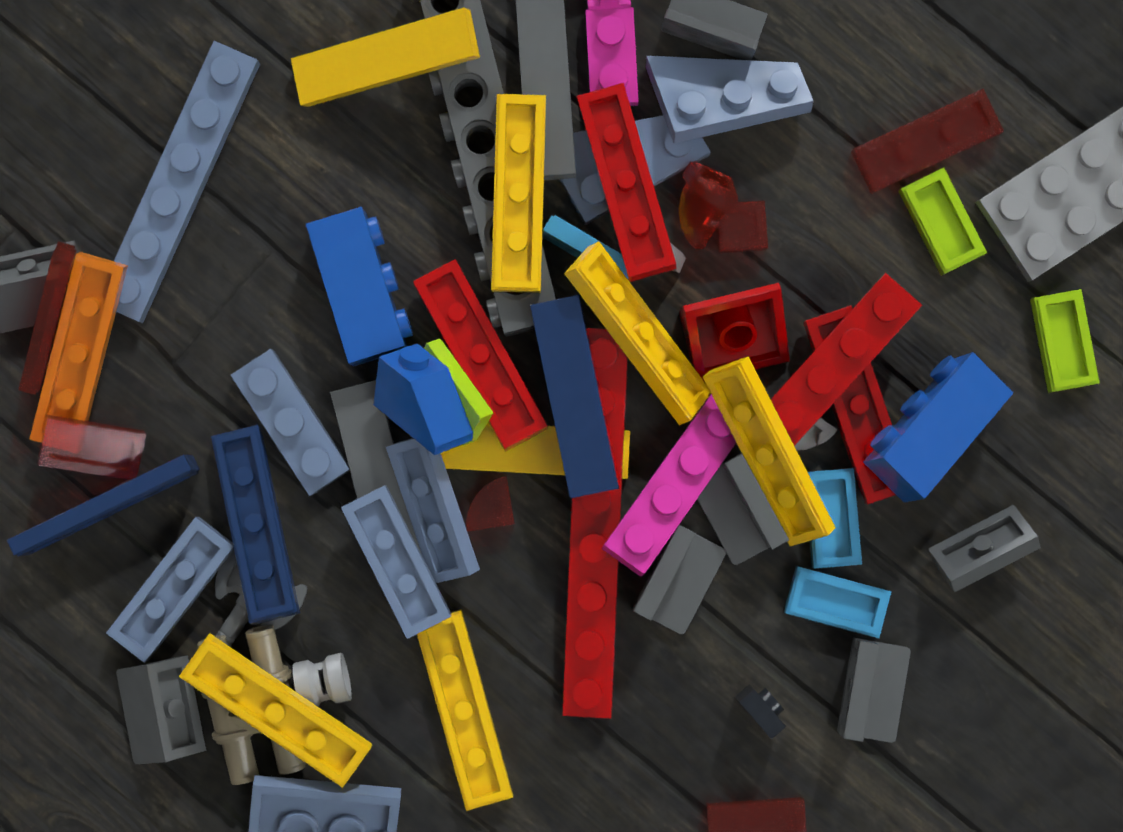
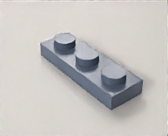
(291, 422)
(433, 511)
(396, 561)
(171, 589)

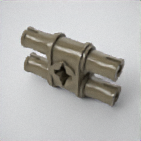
(234, 732)

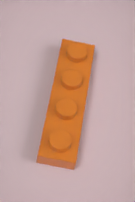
(80, 340)

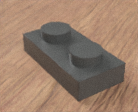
(984, 548)

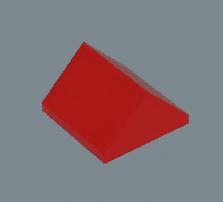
(735, 328)

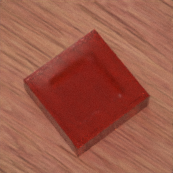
(743, 228)

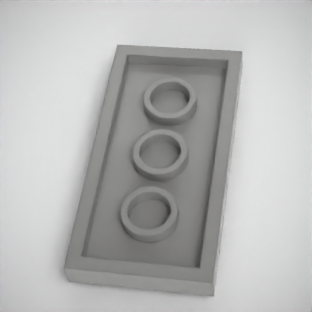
(1061, 199)

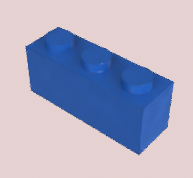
(359, 285)
(937, 426)

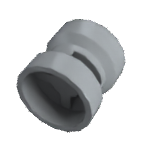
(313, 682)

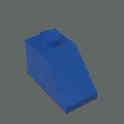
(422, 399)

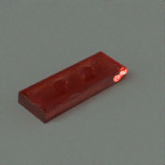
(927, 141)
(47, 317)

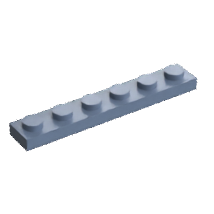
(182, 175)

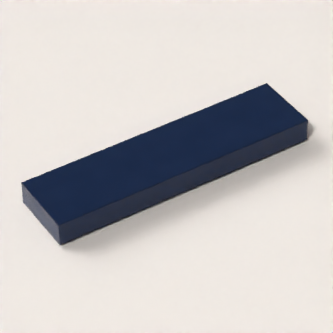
(574, 396)
(104, 505)
(255, 525)

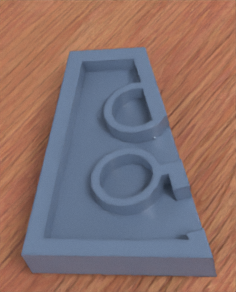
(724, 94)
(662, 158)
(321, 806)

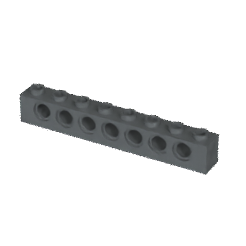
(473, 169)

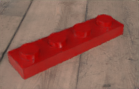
(626, 182)
(480, 354)
(843, 356)
(858, 411)

